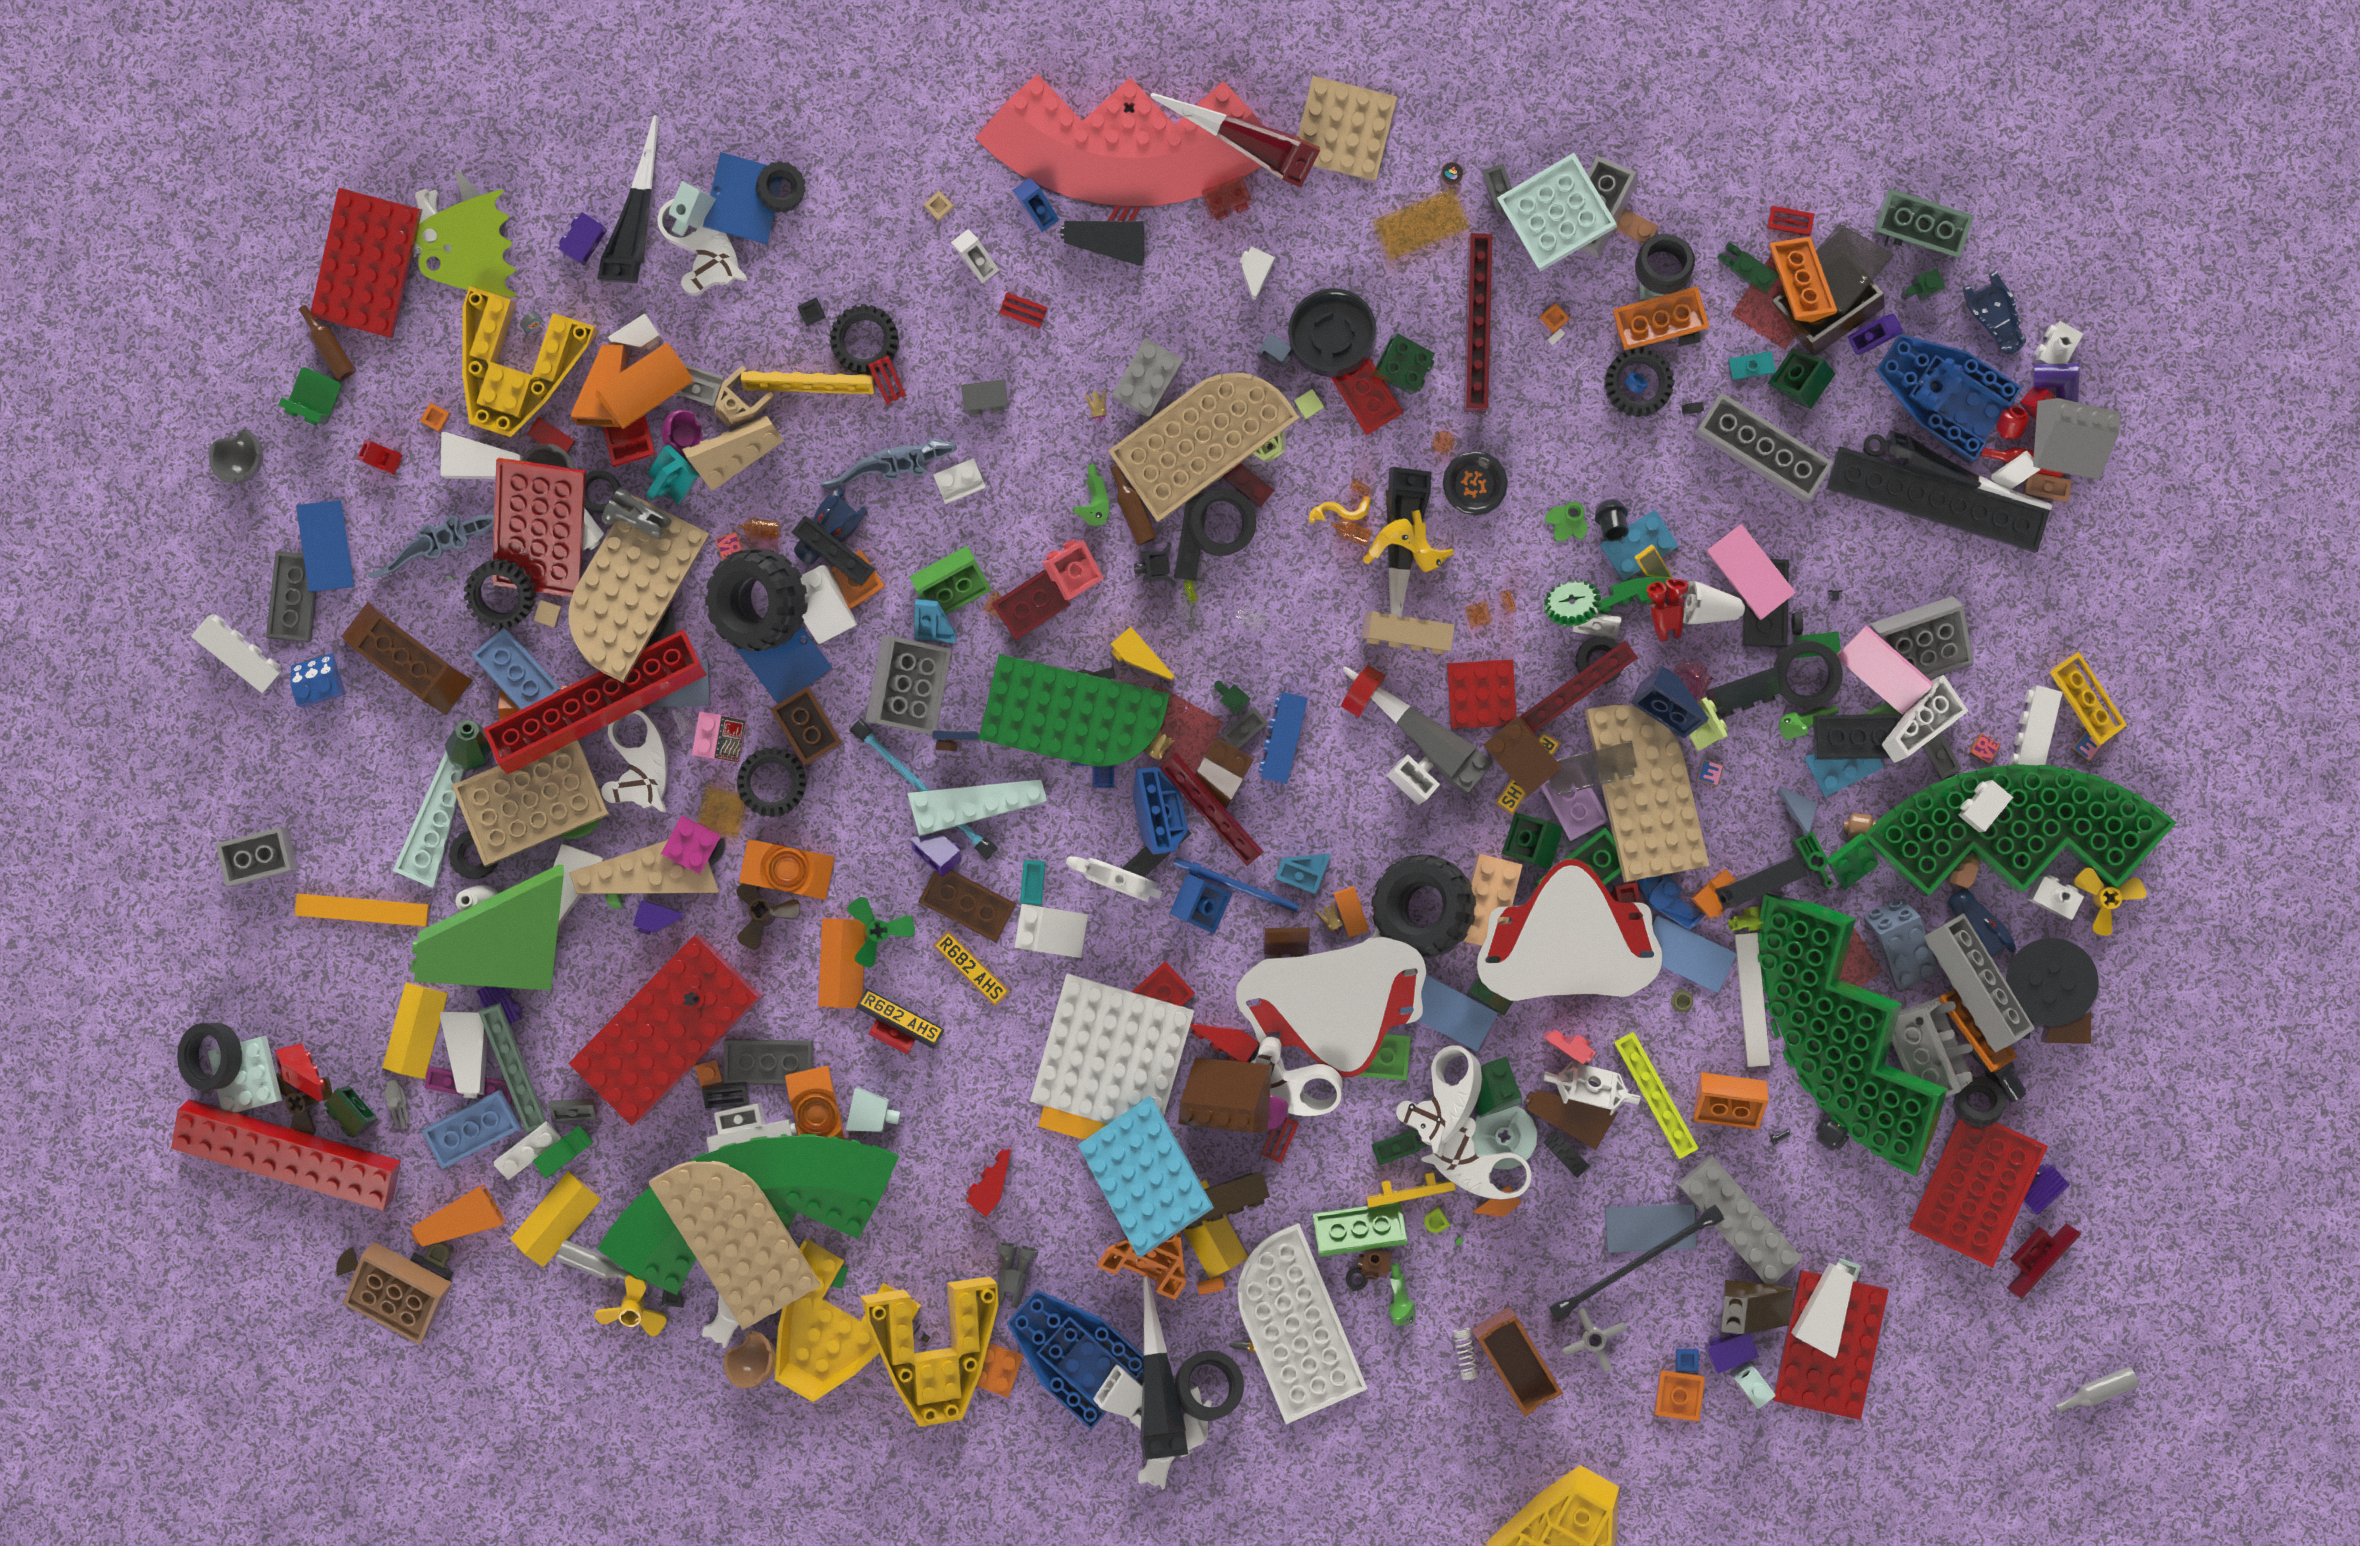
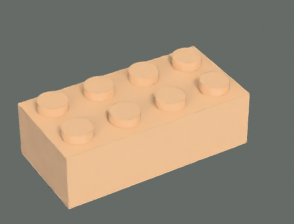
(1494, 887)

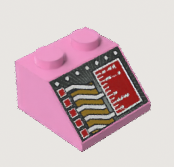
(719, 737)

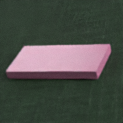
(1750, 571)
(1884, 670)

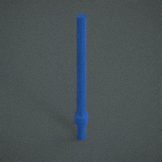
(1196, 869)

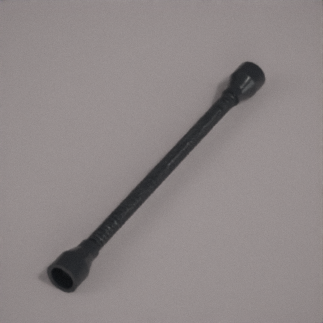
(1563, 1308)

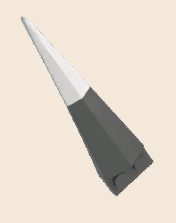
(1448, 752)

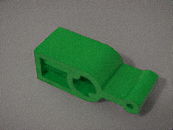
(1809, 847)
(563, 1151)

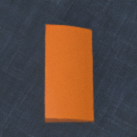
(644, 385)

